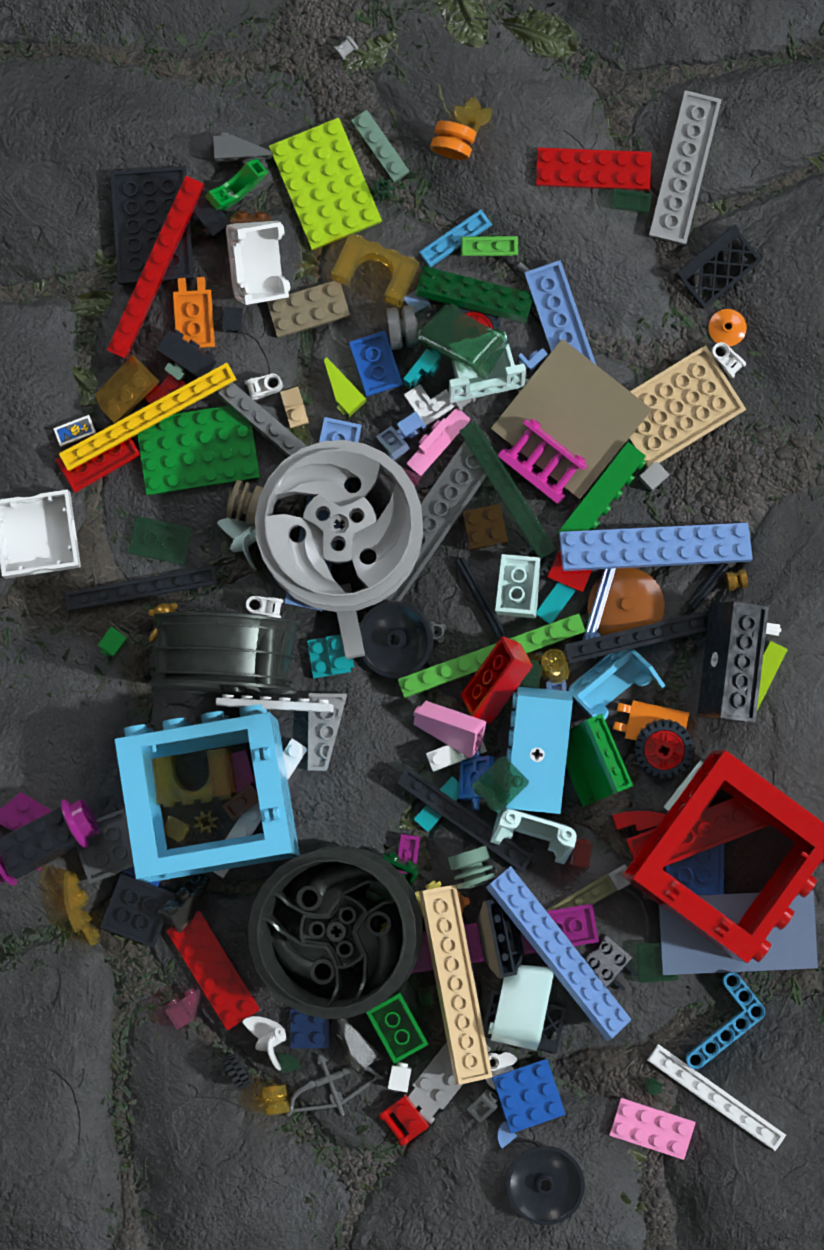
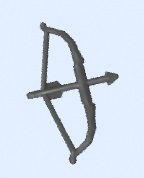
(336, 1097)

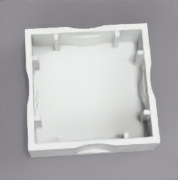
(37, 534)

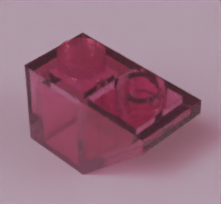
(185, 1010)

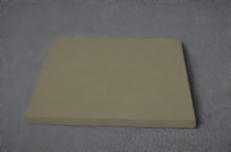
(579, 410)

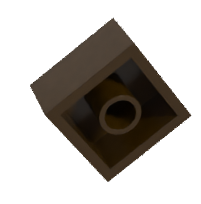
(485, 527)

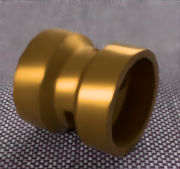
(732, 581)

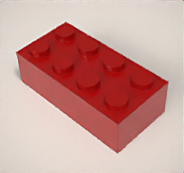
(496, 680)

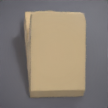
(294, 407)

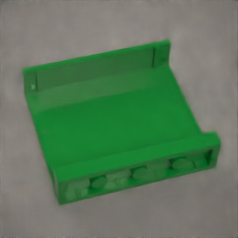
(595, 761)

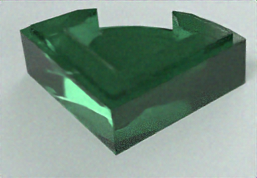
(288, 1063)

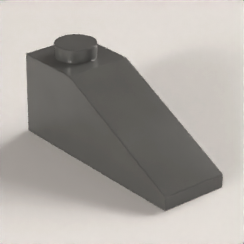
(234, 149)

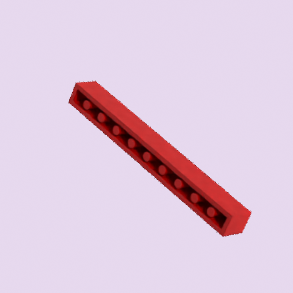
(156, 267)

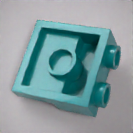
(426, 365)
(328, 657)

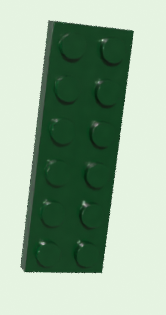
(474, 294)

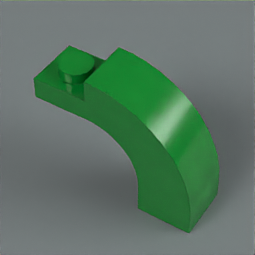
(238, 187)

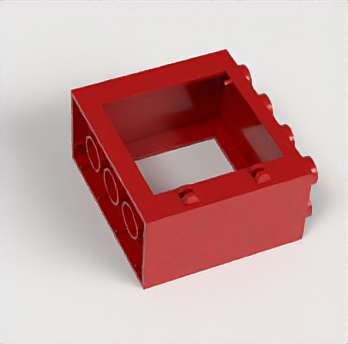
(771, 906)

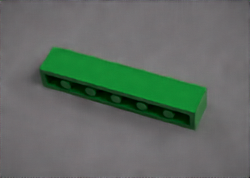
(605, 490)

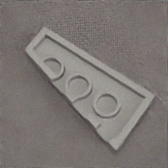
(323, 730)

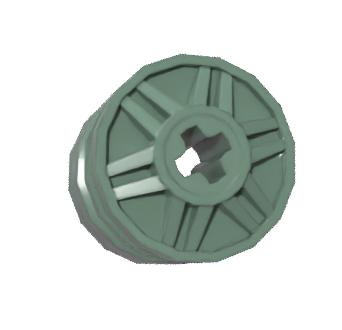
(471, 868)

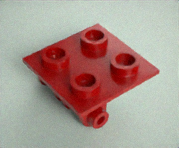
(575, 579)

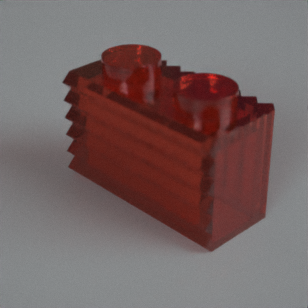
(581, 853)

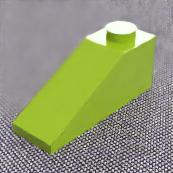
(345, 393)

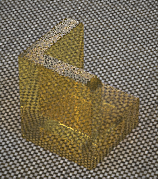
(176, 829)

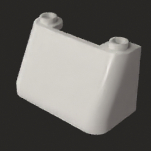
(256, 261)

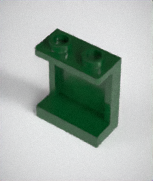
(378, 892)

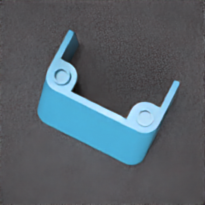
(610, 679)

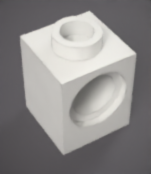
(399, 1077)

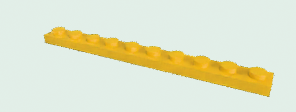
(147, 416)

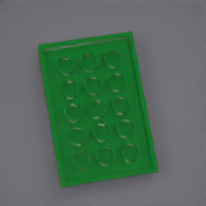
(197, 451)

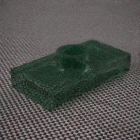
(631, 200)

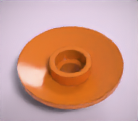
(720, 333)

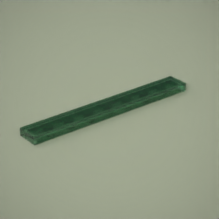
(507, 490)

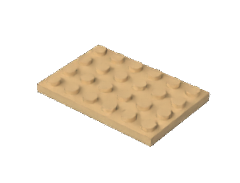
(685, 406)

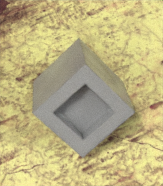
(653, 476)

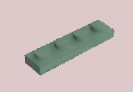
(380, 146)

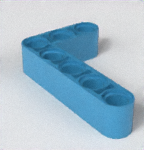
(730, 1025)

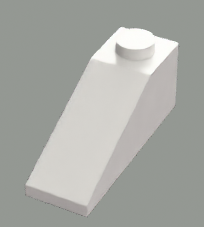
(447, 756)

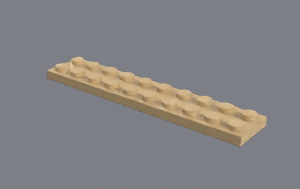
(455, 984)

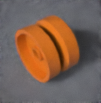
(453, 140)

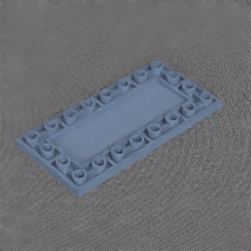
(690, 953)

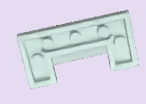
(502, 378)

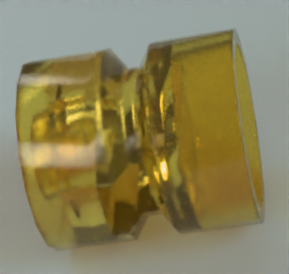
(555, 666)
(275, 1099)

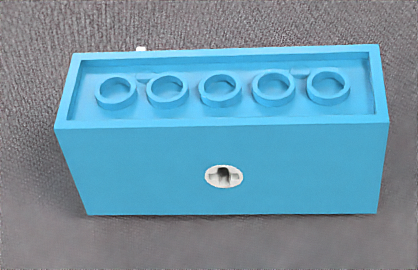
(543, 724)

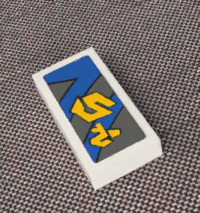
(74, 430)

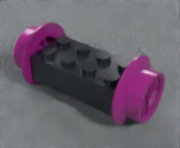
(46, 840)

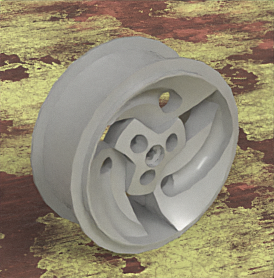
(322, 473)

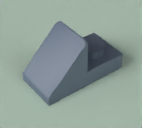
(392, 443)

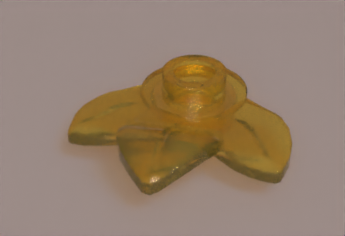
(473, 113)

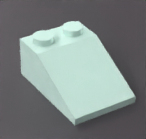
(518, 586)

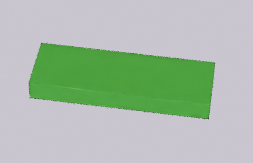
(489, 246)

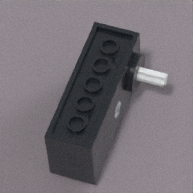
(733, 661)

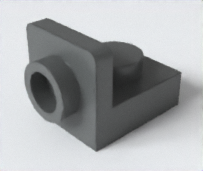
(484, 1105)

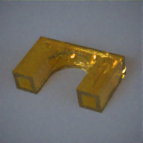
(359, 250)
(220, 781)

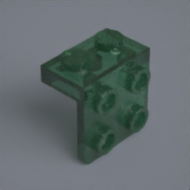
(500, 784)

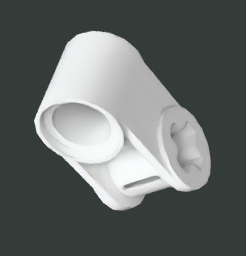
(728, 359)
(262, 386)
(266, 606)

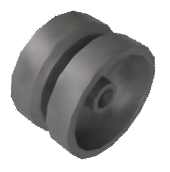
(403, 327)

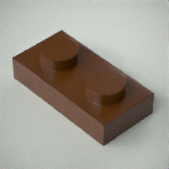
(241, 801)

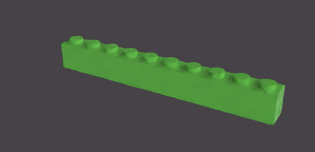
(471, 662)

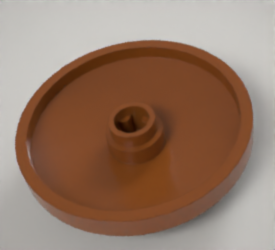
(631, 601)

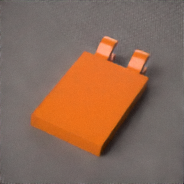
(194, 313)
(644, 713)

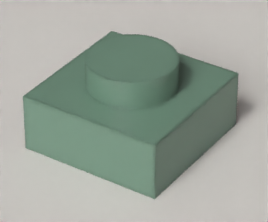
(176, 370)

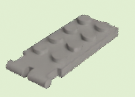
(435, 1085)

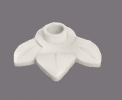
(503, 1064)

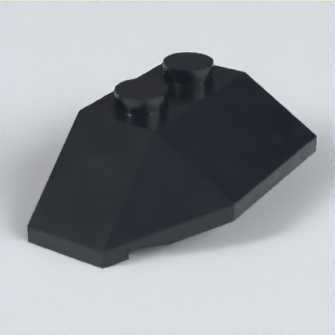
(499, 940)

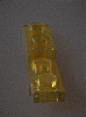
(75, 900)

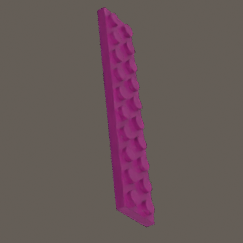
(575, 922)

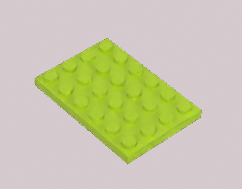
(325, 184)

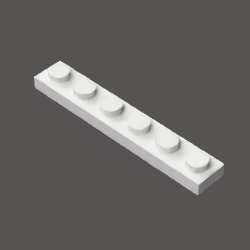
(282, 704)

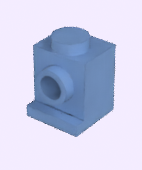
(410, 426)

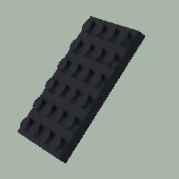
(139, 211)

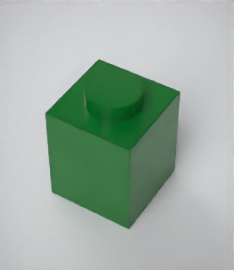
(112, 643)

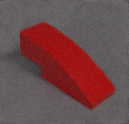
(640, 819)

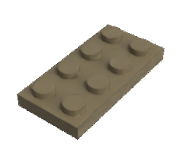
(308, 308)

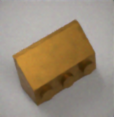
(125, 389)

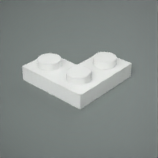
(429, 409)

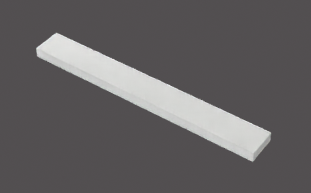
(716, 1097)

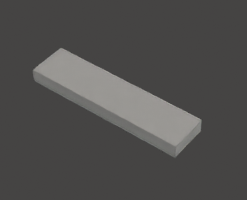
(350, 630)

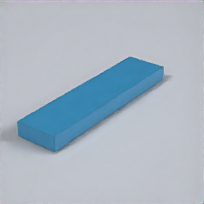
(452, 239)

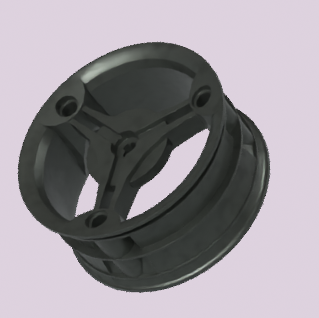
(224, 652)

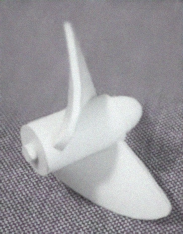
(268, 1034)

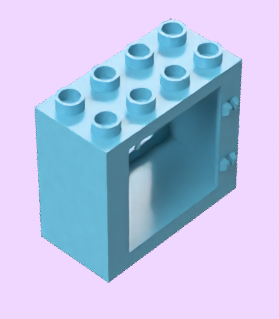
(178, 737)

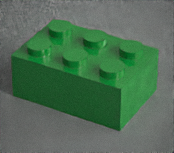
(397, 1028)

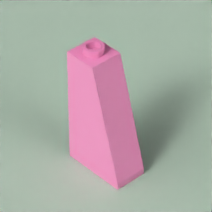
(451, 727)

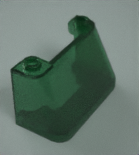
(463, 340)

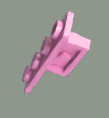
(437, 441)

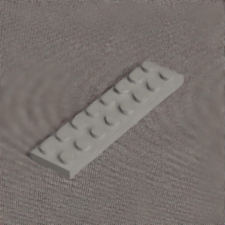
(685, 167)

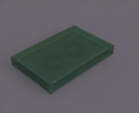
(160, 540)

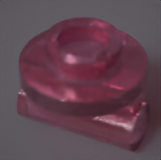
(414, 477)

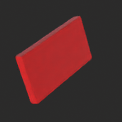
(100, 465)

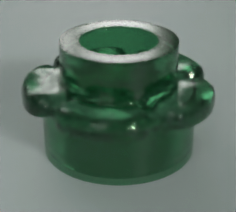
(653, 1086)

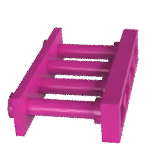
(526, 469)

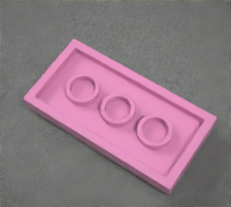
(652, 1128)

